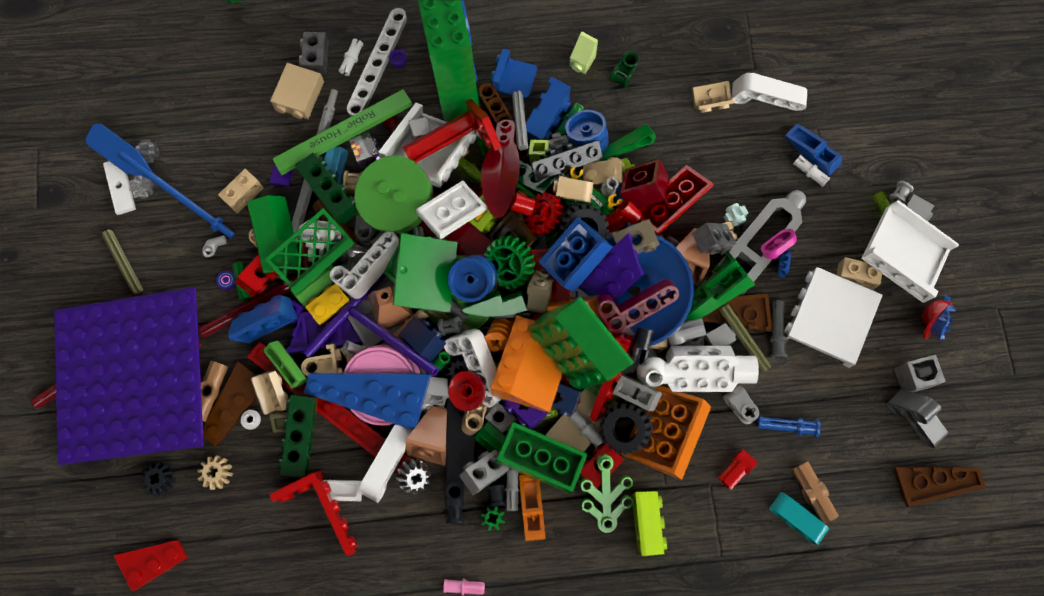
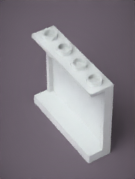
(437, 165)
(909, 250)
(833, 316)

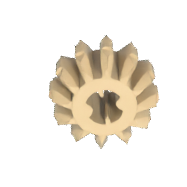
(209, 469)

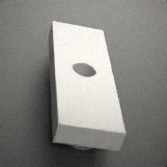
(121, 197)

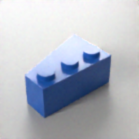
(549, 111)

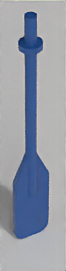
(132, 162)

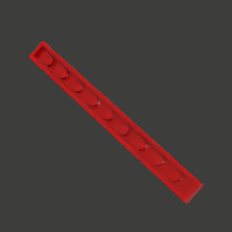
(332, 412)

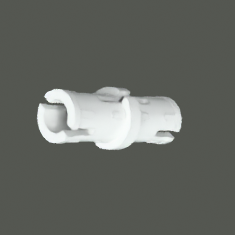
(351, 57)
(811, 170)

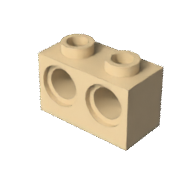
(240, 191)
(859, 273)

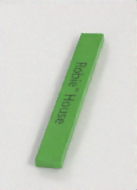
(343, 131)

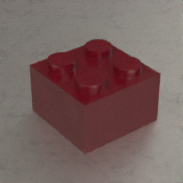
(645, 183)

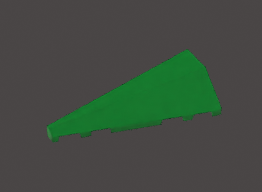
(636, 139)
(724, 285)

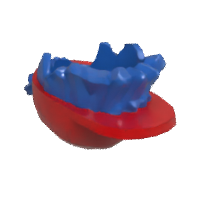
(937, 317)

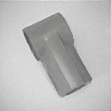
(686, 331)

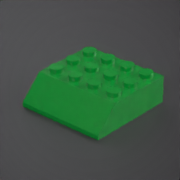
(580, 344)

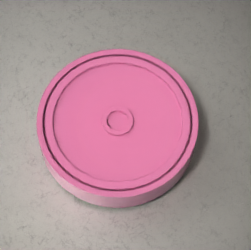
(379, 360)

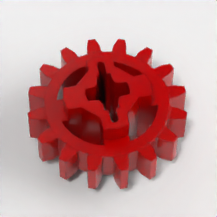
(544, 214)

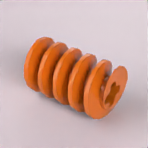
(499, 333)

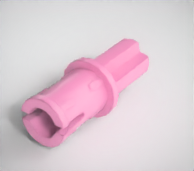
(464, 587)

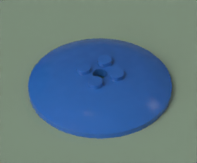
(657, 265)

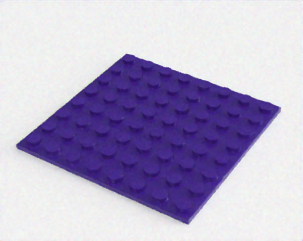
(128, 377)

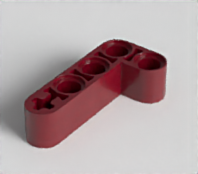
(637, 302)

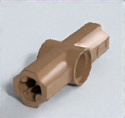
(213, 379)
(815, 492)

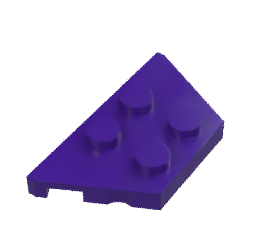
(615, 271)
(309, 329)

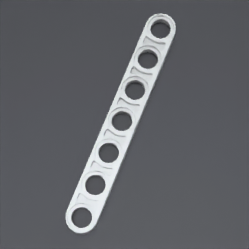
(376, 54)

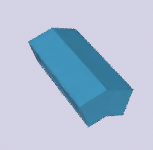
(336, 161)

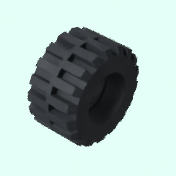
(583, 210)
(612, 436)

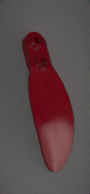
(501, 171)

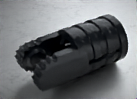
(643, 341)

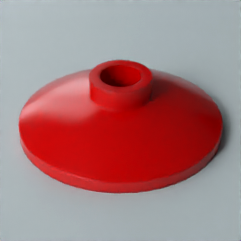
(459, 391)

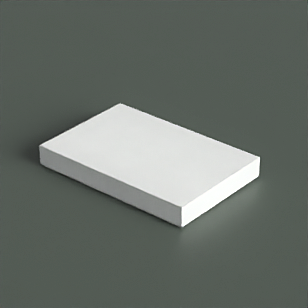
(451, 209)

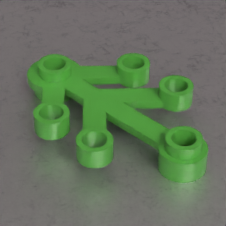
(606, 498)

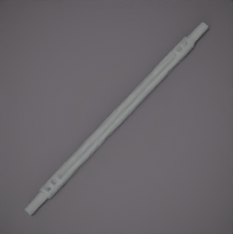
(306, 190)

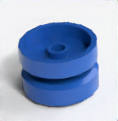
(587, 127)
(464, 286)

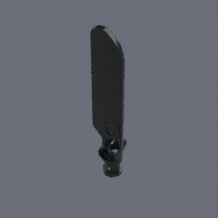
(458, 454)

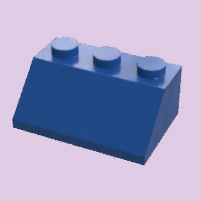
(575, 254)
(262, 320)

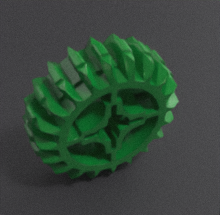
(519, 264)

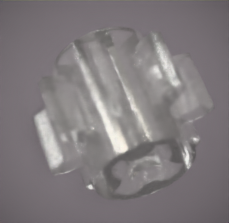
(141, 187)

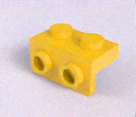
(327, 304)

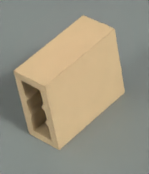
(297, 91)

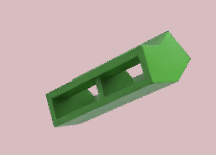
(315, 287)
(285, 364)

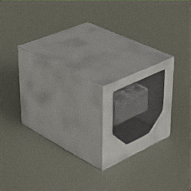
(919, 374)

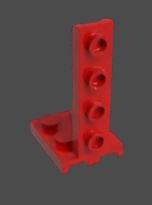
(453, 130)
(606, 391)
(330, 506)

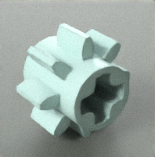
(736, 214)

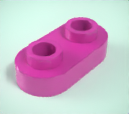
(778, 243)

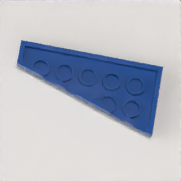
(380, 395)

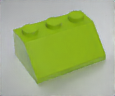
(648, 523)

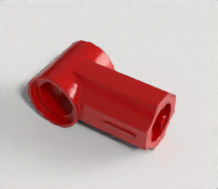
(522, 204)
(624, 214)
(741, 465)

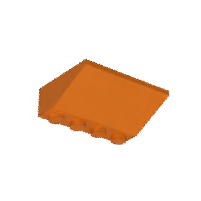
(526, 371)
(675, 433)

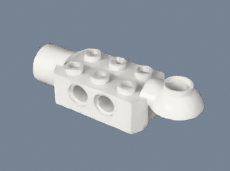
(700, 369)

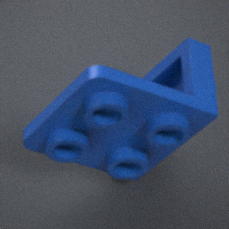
(513, 75)

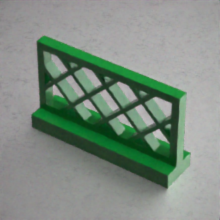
(318, 266)

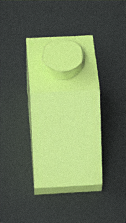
(583, 53)

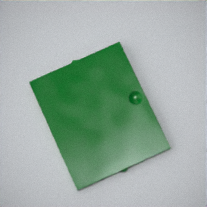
(423, 273)

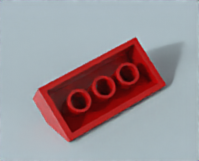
(681, 193)

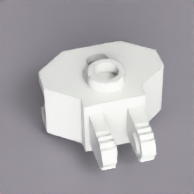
(322, 235)

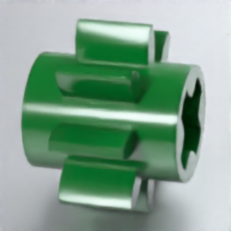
(498, 520)

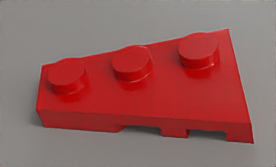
(150, 562)

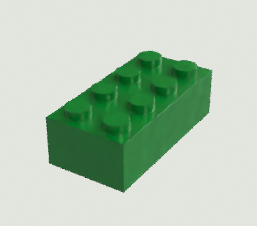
(541, 458)

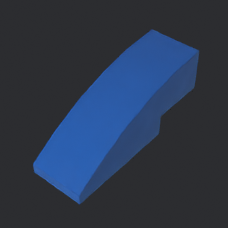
(814, 149)

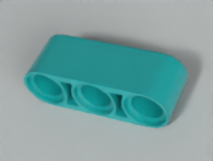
(799, 518)

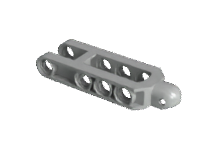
(792, 204)

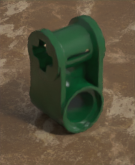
(624, 72)

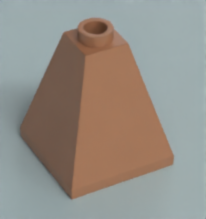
(697, 261)
(384, 311)
(429, 437)

